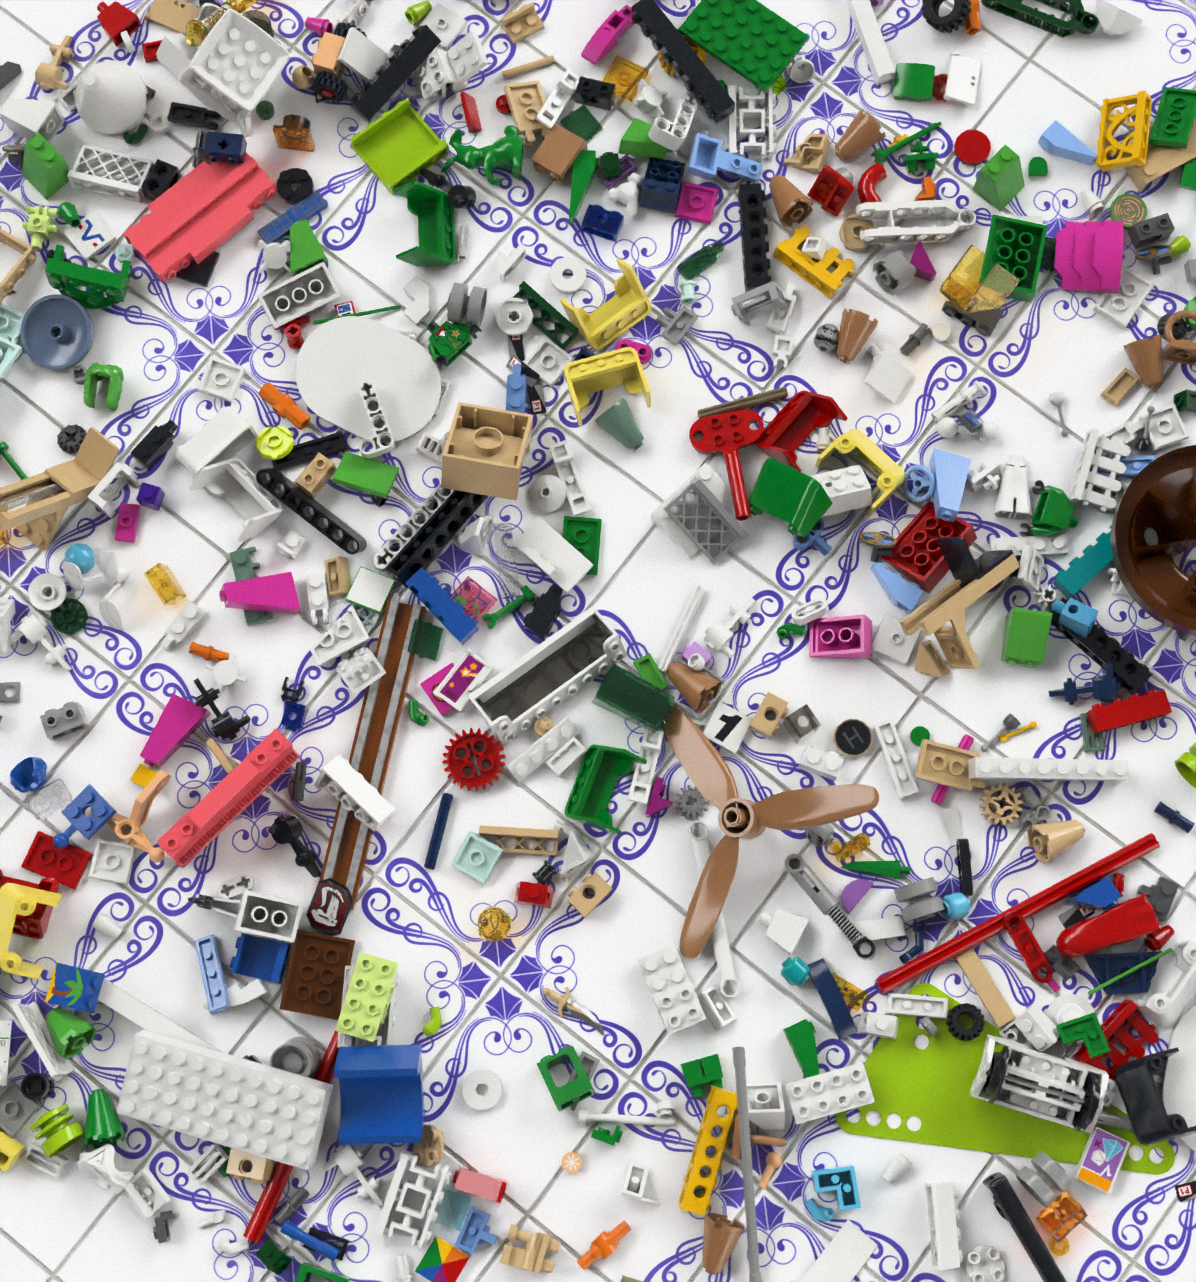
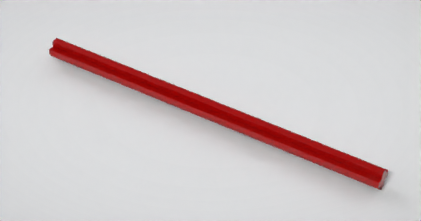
(1026, 908)

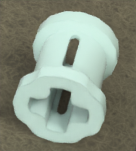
(687, 292)

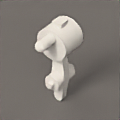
(35, 630)
(720, 635)
(349, 1159)

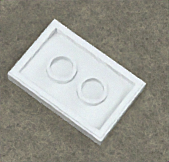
(361, 55)
(1122, 306)

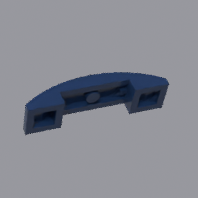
(832, 999)

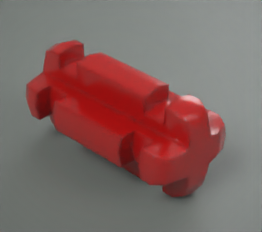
(1119, 882)

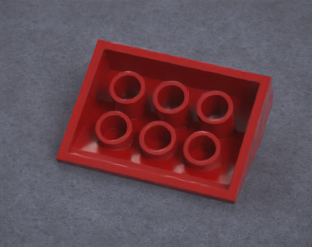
(917, 551)

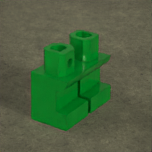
(694, 1076)

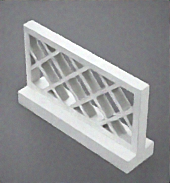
(106, 184)
(36, 1028)

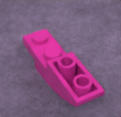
(607, 35)

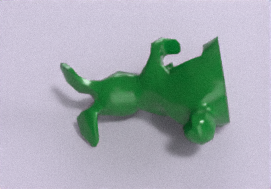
(502, 153)

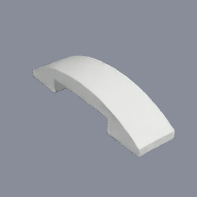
(558, 99)
(569, 476)
(644, 773)

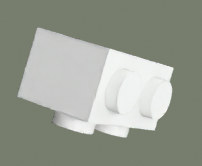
(820, 762)

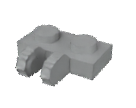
(678, 326)

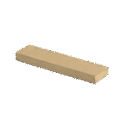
(985, 987)

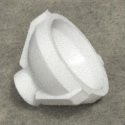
(802, 73)

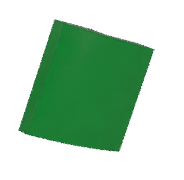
(914, 81)

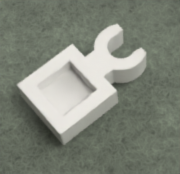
(782, 348)

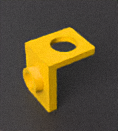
(143, 775)

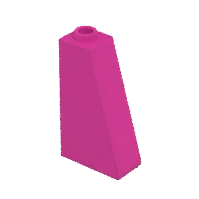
(264, 593)
(173, 728)

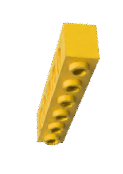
(700, 1203)

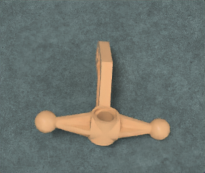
(138, 816)

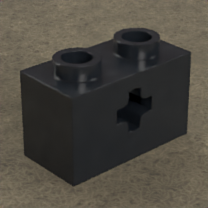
(595, 93)

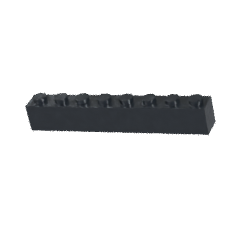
(683, 60)

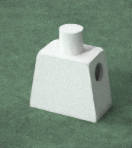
(783, 929)
(878, 1025)

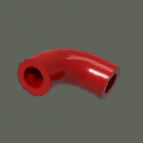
(868, 182)

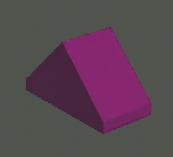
(922, 263)

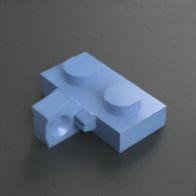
(475, 1231)

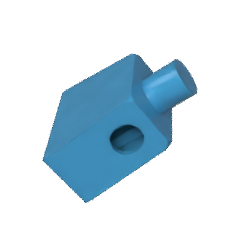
(1076, 616)

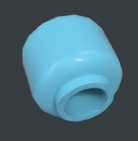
(955, 906)

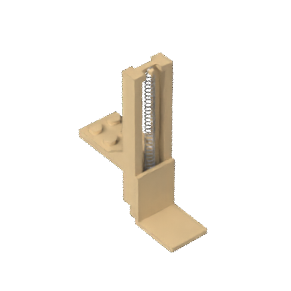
(56, 490)

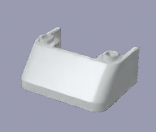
(243, 492)

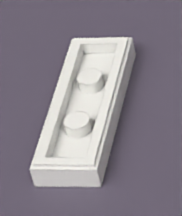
(917, 1005)

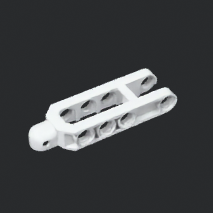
(954, 219)

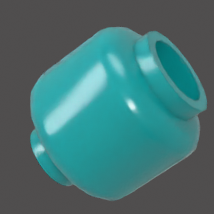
(795, 971)

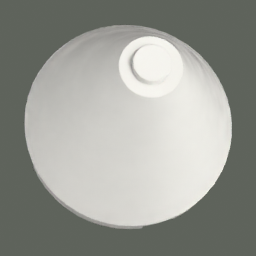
(111, 97)

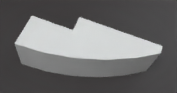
(241, 996)

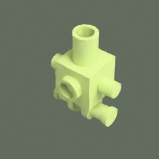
(40, 224)

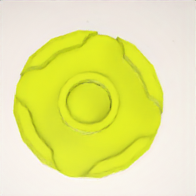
(274, 442)

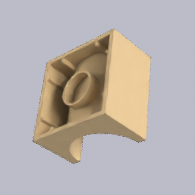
(486, 451)

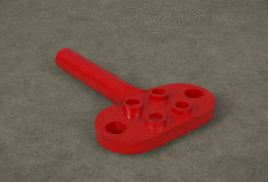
(727, 435)

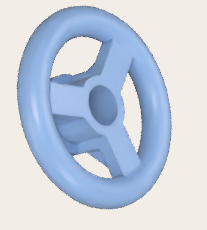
(927, 482)

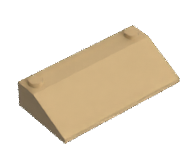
(1160, 160)

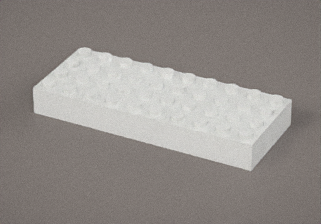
(224, 1099)

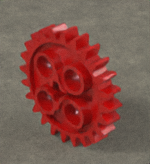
(490, 753)

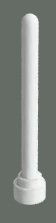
(586, 1116)

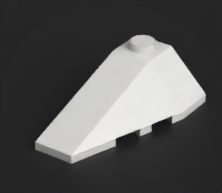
(476, 535)

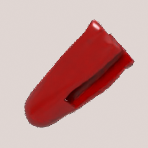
(1110, 928)

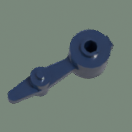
(1103, 687)

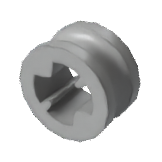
(78, 369)

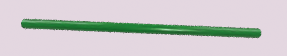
(360, 313)

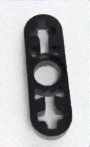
(964, 867)

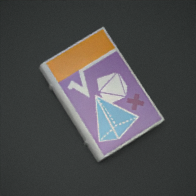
(1101, 1160)

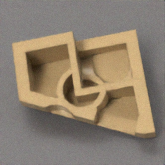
(810, 154)

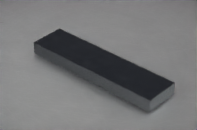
(308, 450)

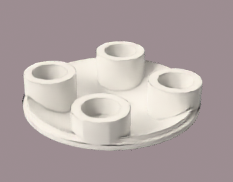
(985, 1264)

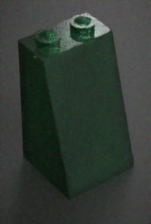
(634, 699)

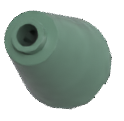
(621, 425)

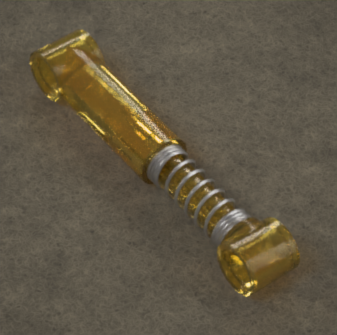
(197, 30)

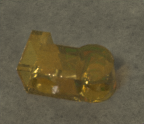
(855, 846)

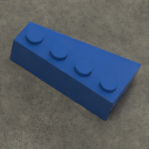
(441, 605)

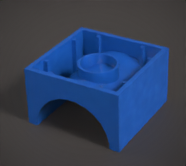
(380, 1094)

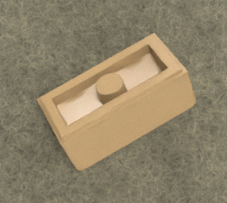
(337, 576)

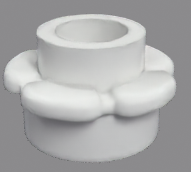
(665, 1108)

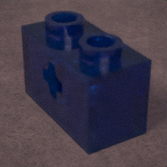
(609, 229)

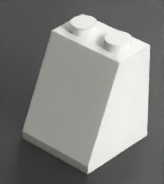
(31, 117)

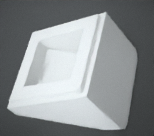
(814, 247)

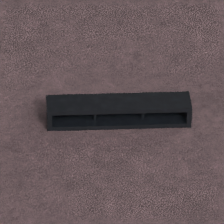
(395, 72)

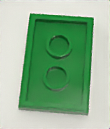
(585, 537)

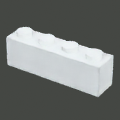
(354, 793)

